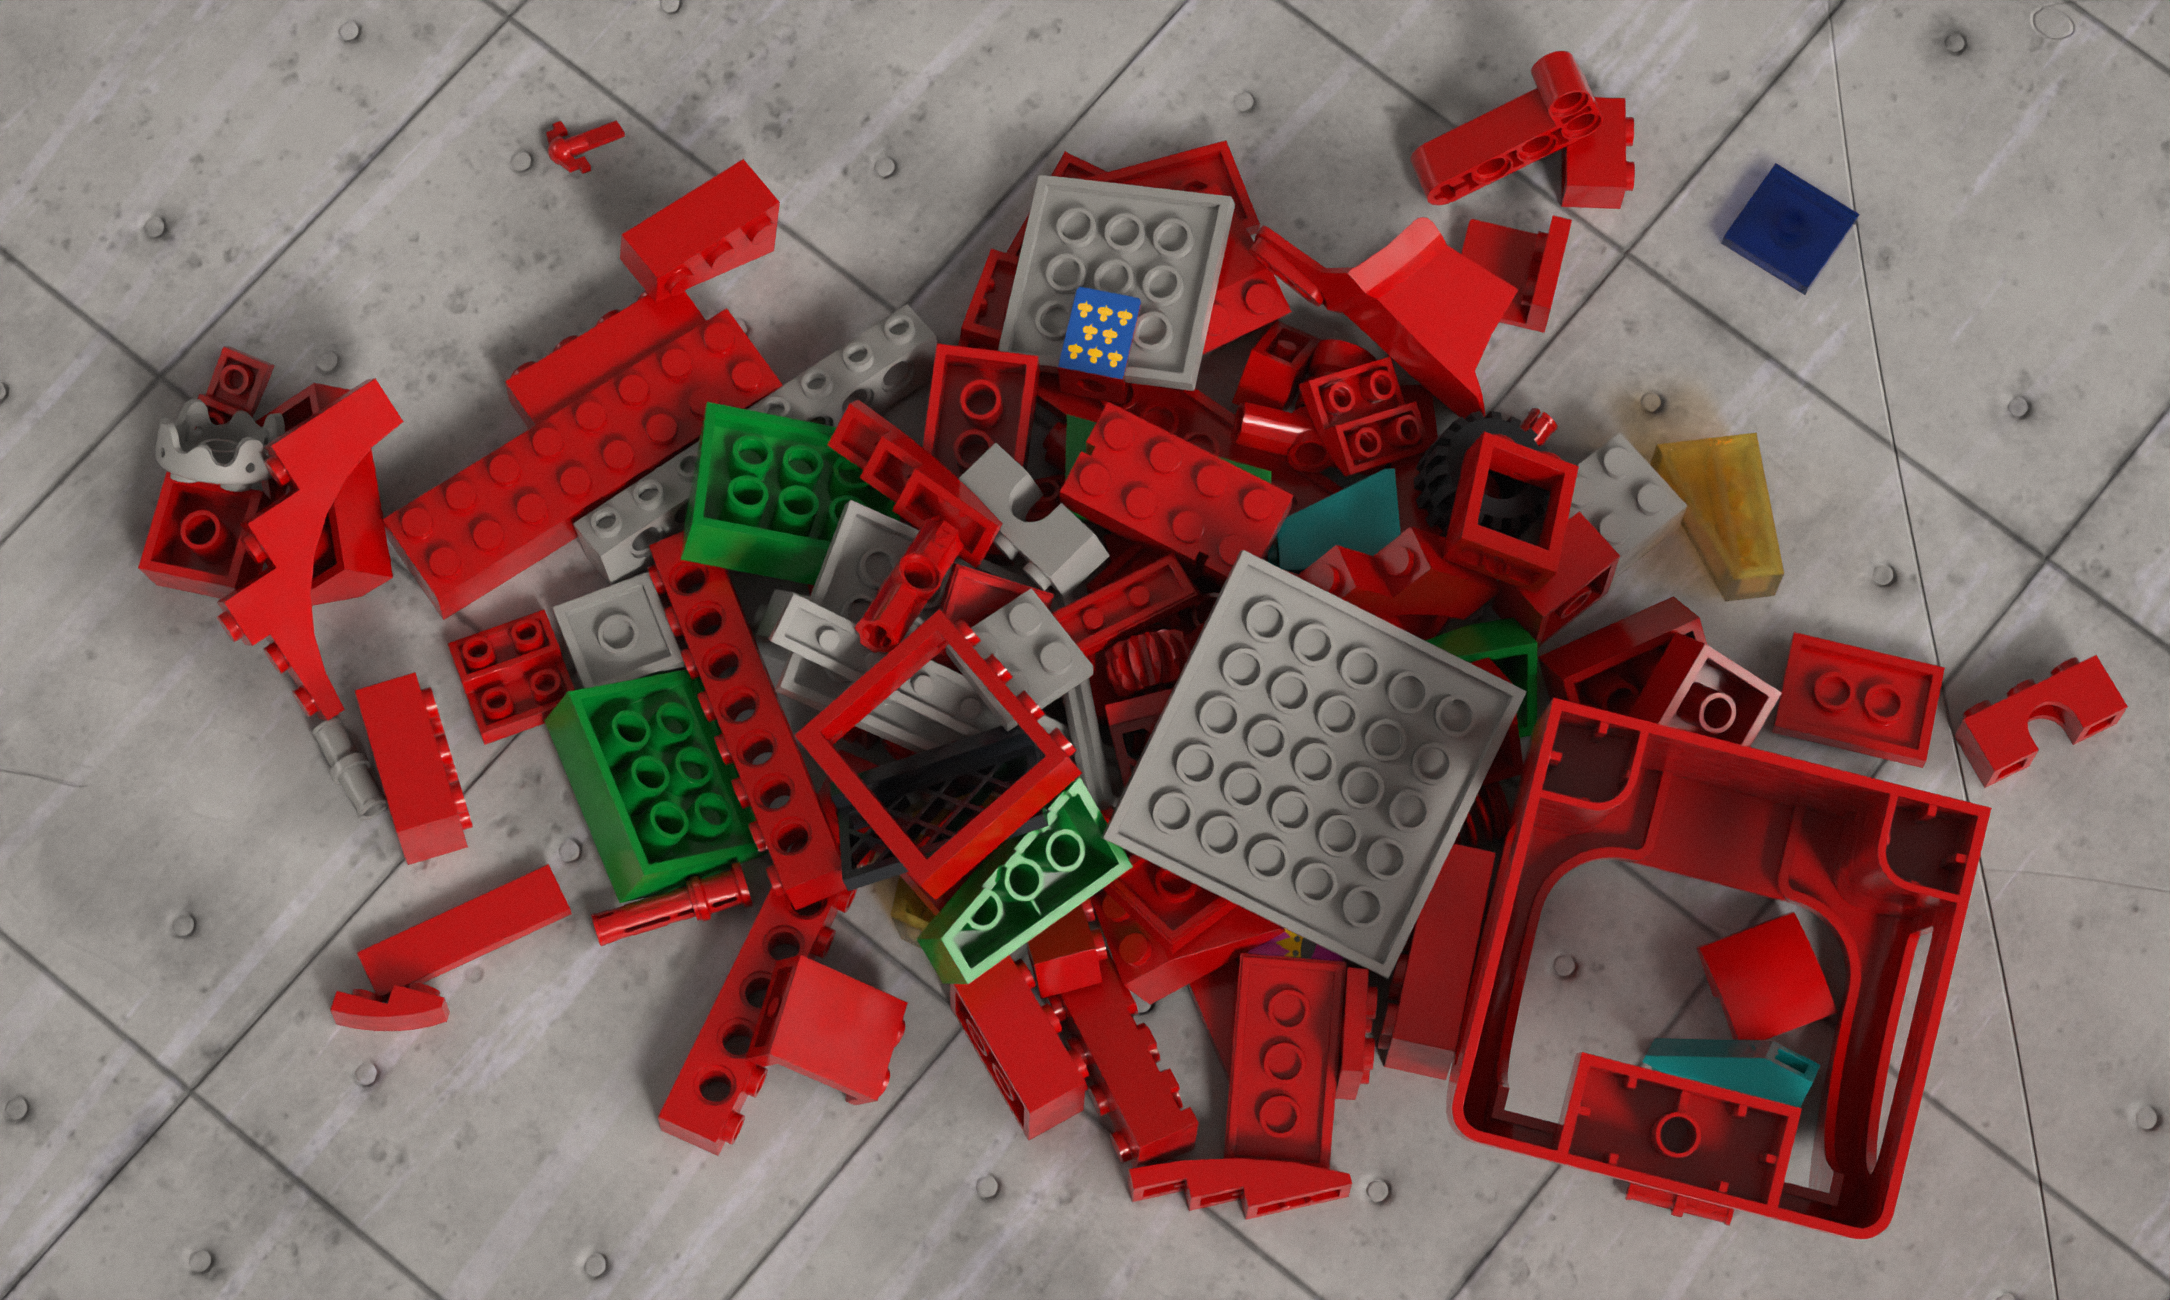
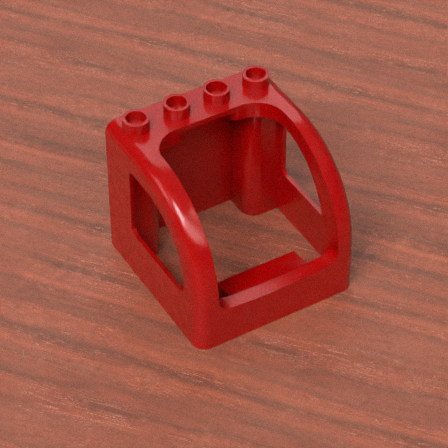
(1847, 847)

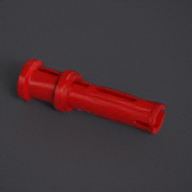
(697, 899)

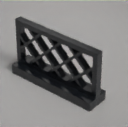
(932, 783)

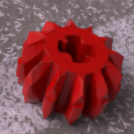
(1147, 662)

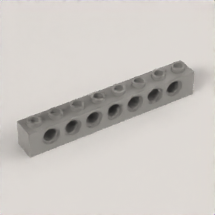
(871, 368)

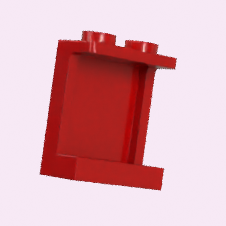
(828, 1028)

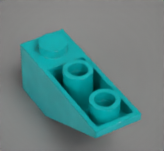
(1743, 1066)

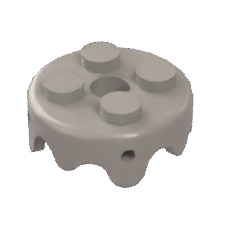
(216, 453)

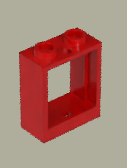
(1493, 551)

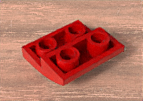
(1364, 417)
(511, 675)
(1767, 979)

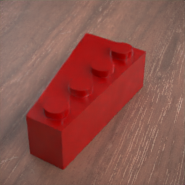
(1124, 1071)

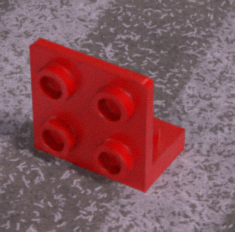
(1524, 261)

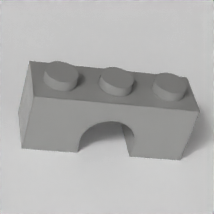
(1057, 548)

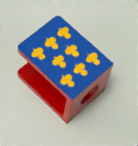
(1098, 345)

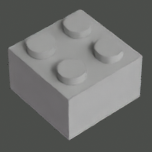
(1625, 501)

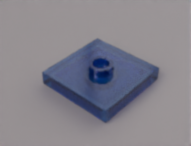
(1790, 229)

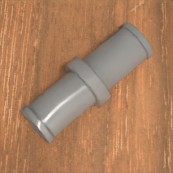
(350, 769)

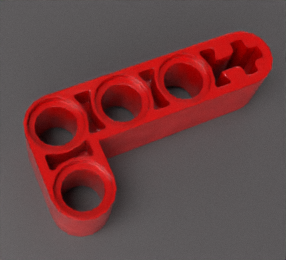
(1511, 134)

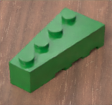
(1024, 888)

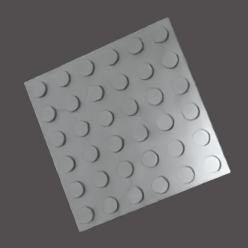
(1314, 764)

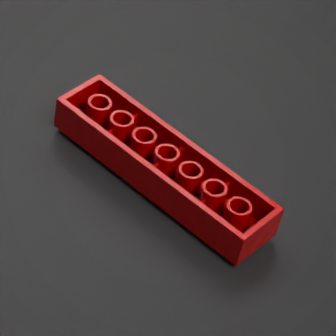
(532, 489)

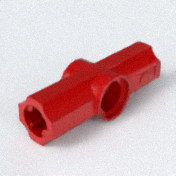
(1284, 435)
(909, 586)

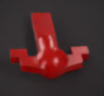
(564, 150)

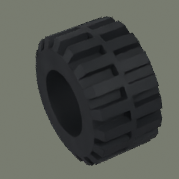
(1441, 472)

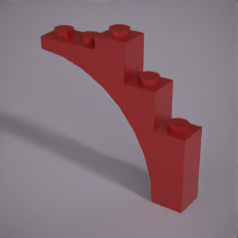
(285, 534)
(1399, 579)

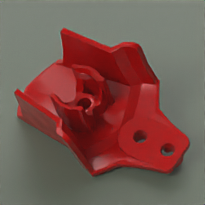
(1412, 299)

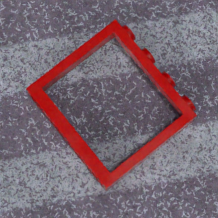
(1001, 816)

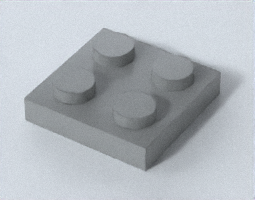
(619, 633)
(1031, 649)

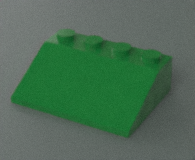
(769, 494)
(652, 783)

